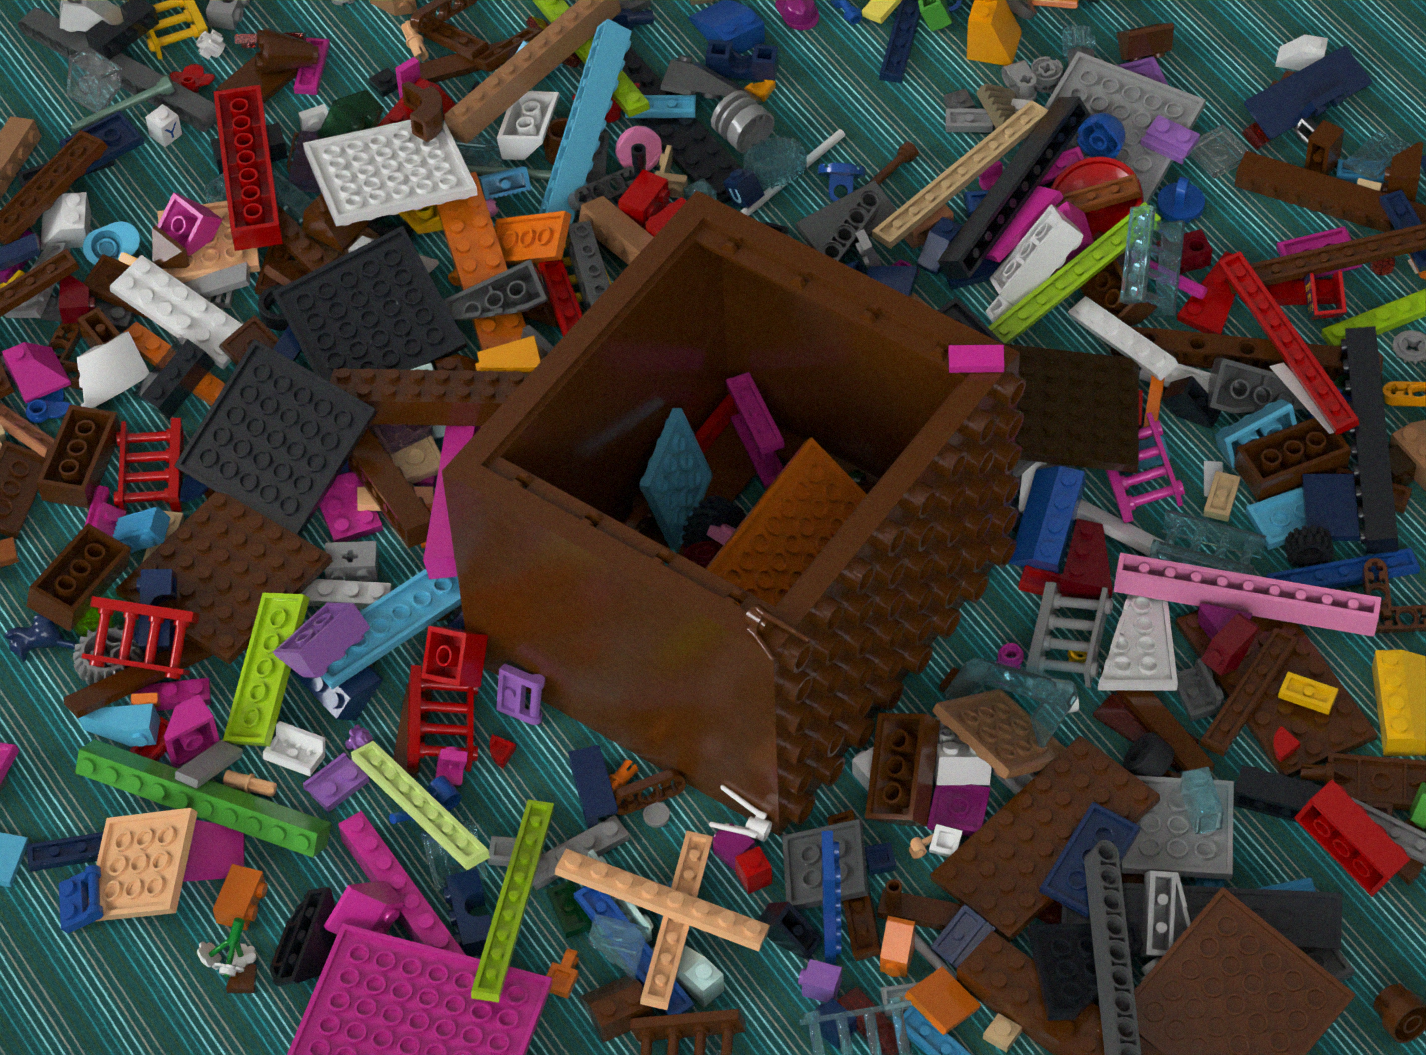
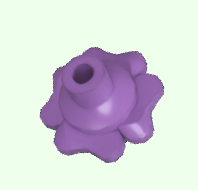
(358, 737)

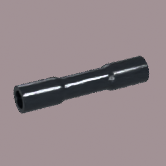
(638, 158)

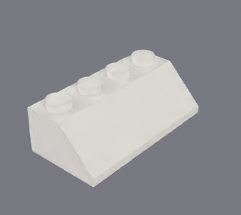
(1036, 256)

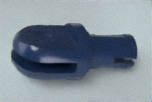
(630, 19)

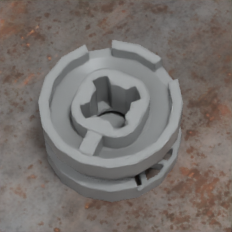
(1047, 73)

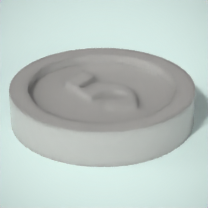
(656, 815)

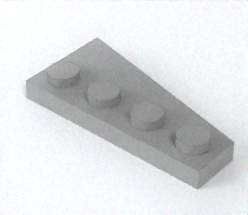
(35, 306)

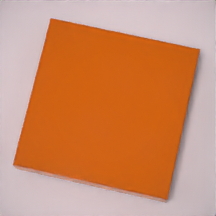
(942, 1000)

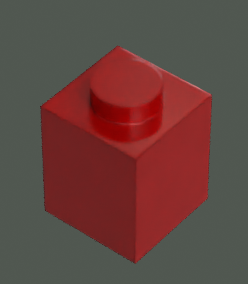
(753, 870)

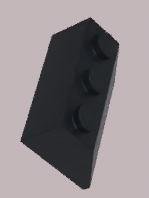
(174, 377)

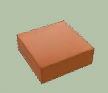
(146, 698)

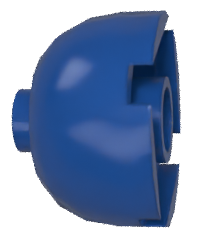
(1101, 135)

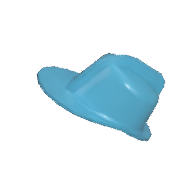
(111, 241)

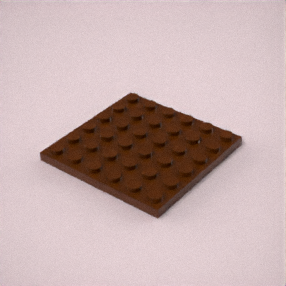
(224, 565)
(1236, 989)

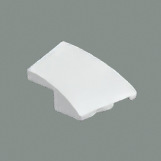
(110, 369)

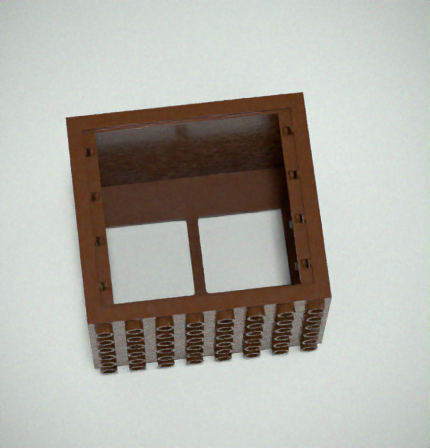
(666, 650)

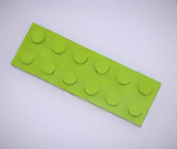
(263, 674)

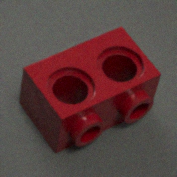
(1195, 251)

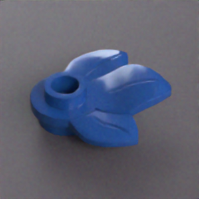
(47, 407)

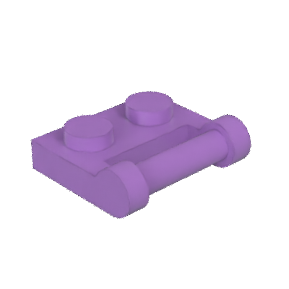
(512, 694)

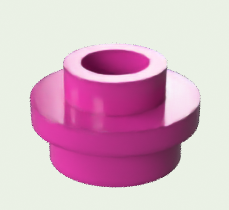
(1013, 650)

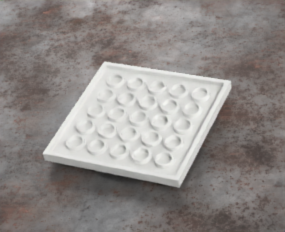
(387, 172)

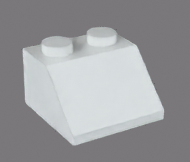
(67, 221)

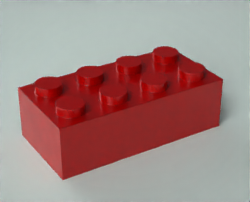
(1352, 837)

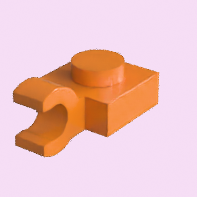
(564, 974)

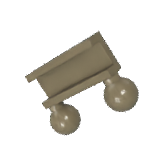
(997, 102)

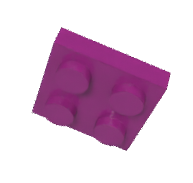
(959, 807)

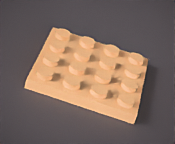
(217, 253)
(144, 863)

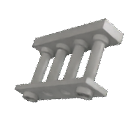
(1048, 621)

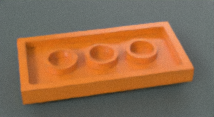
(533, 237)

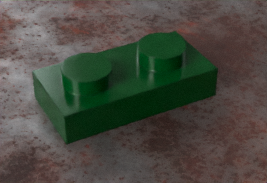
(568, 911)

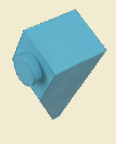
(124, 724)

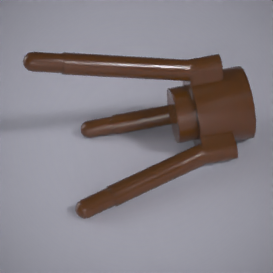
(763, 621)

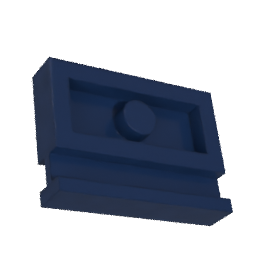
(961, 936)

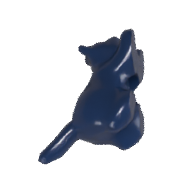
(41, 634)

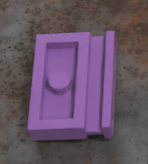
(1170, 139)
(336, 782)

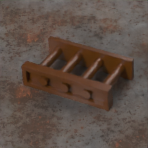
(689, 1025)

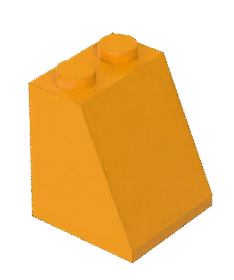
(992, 33)
(514, 356)

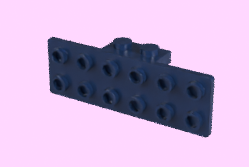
(1308, 92)

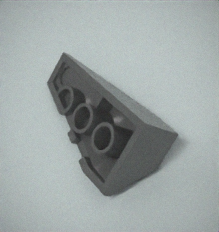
(691, 77)
(502, 294)

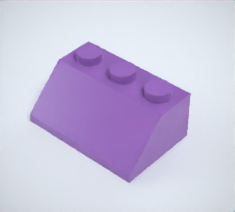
(323, 639)

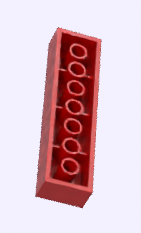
(247, 168)

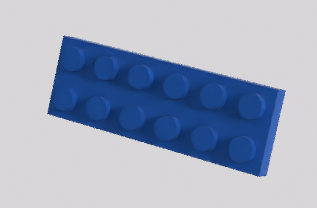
(831, 897)

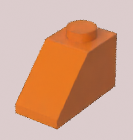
(897, 947)

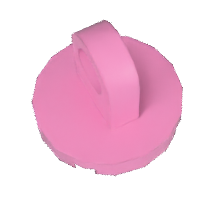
(640, 135)

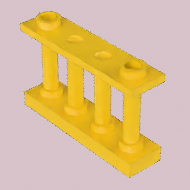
(190, 14)

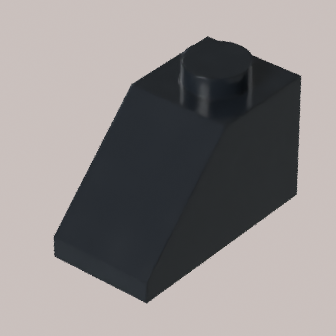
(1190, 402)
(790, 929)

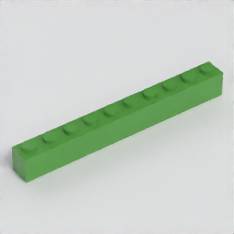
(211, 800)

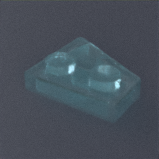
(619, 941)

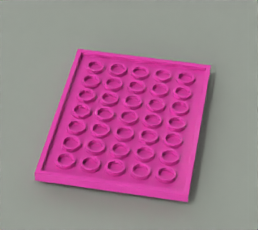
(413, 1000)

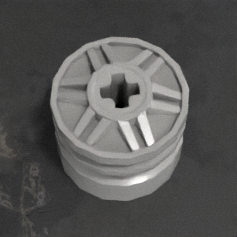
(742, 121)

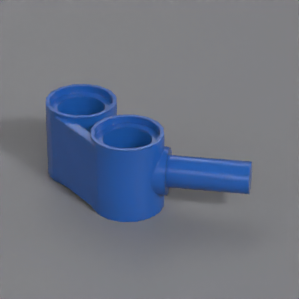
(441, 790)

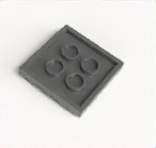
(804, 864)

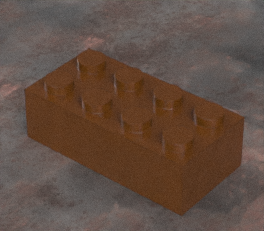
(79, 456)
(1279, 459)
(78, 573)

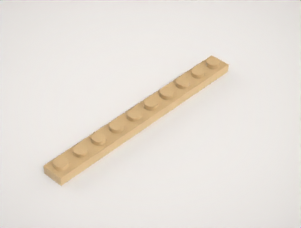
(959, 175)

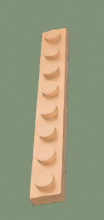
(662, 899)
(673, 933)

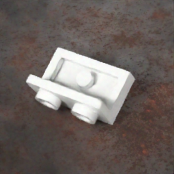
(295, 749)

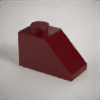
(74, 300)
(1230, 645)

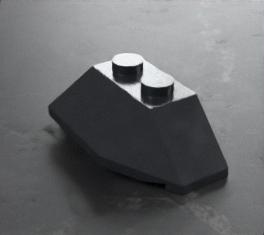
(305, 940)

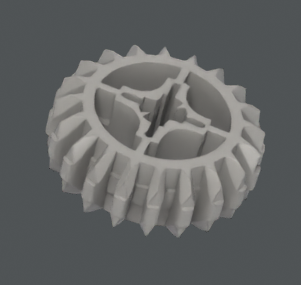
(94, 673)

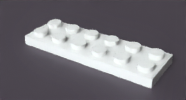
(175, 307)

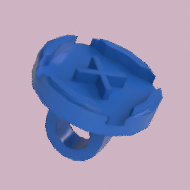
(841, 175)
(1181, 201)

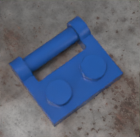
(74, 899)

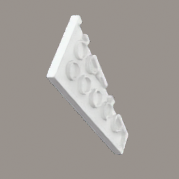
(1141, 649)

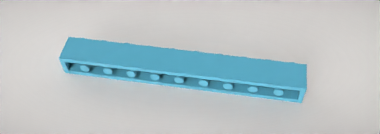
(587, 116)

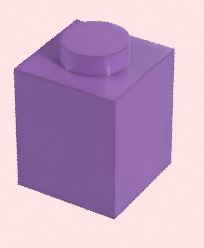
(820, 980)

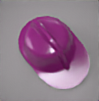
(798, 13)

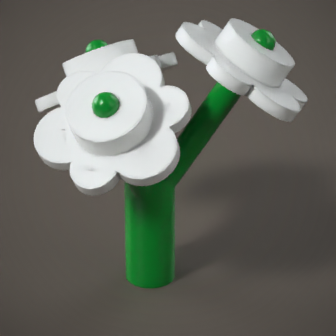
(238, 954)

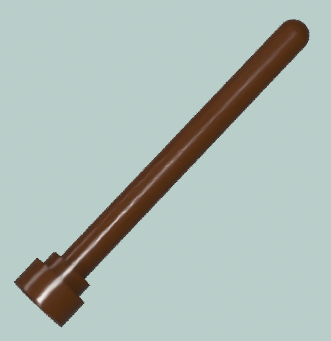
(906, 153)

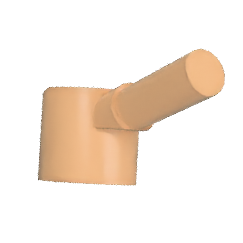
(918, 845)

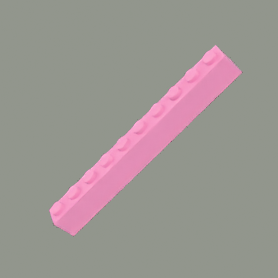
(1248, 594)

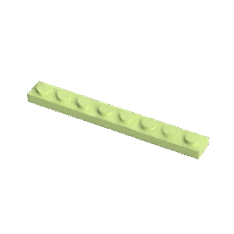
(420, 805)

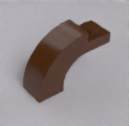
(428, 113)

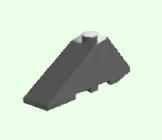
(1245, 388)

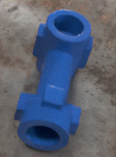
(851, 13)

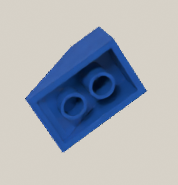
(731, 23)

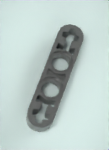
(603, 186)

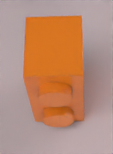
(240, 896)

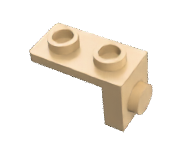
(676, 182)

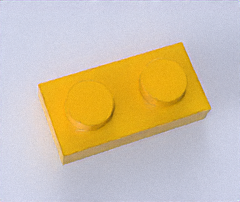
(1308, 693)

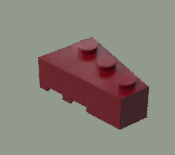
(1087, 563)

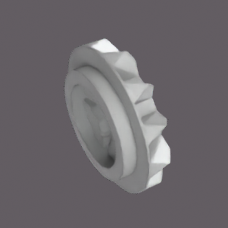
(1412, 339)

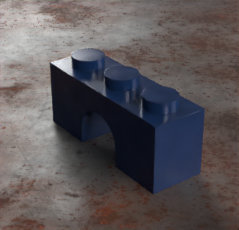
(758, 67)
(154, 588)
(466, 893)

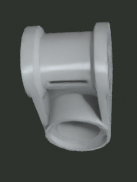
(1021, 80)

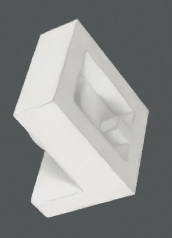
(313, 118)

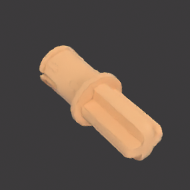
(414, 41)
(249, 783)

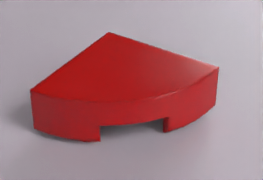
(1284, 744)
(501, 750)

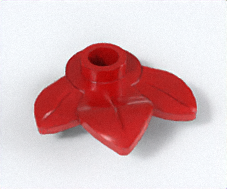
(192, 77)

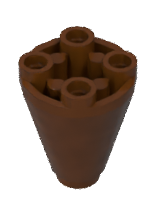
(283, 52)

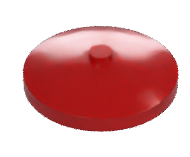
(1093, 172)

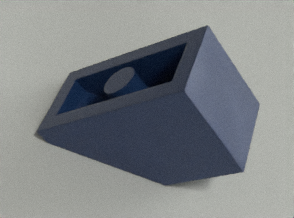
(936, 243)

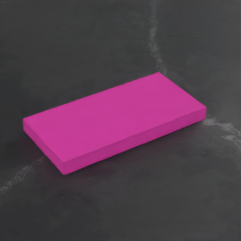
(1023, 221)

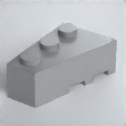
(1163, 912)

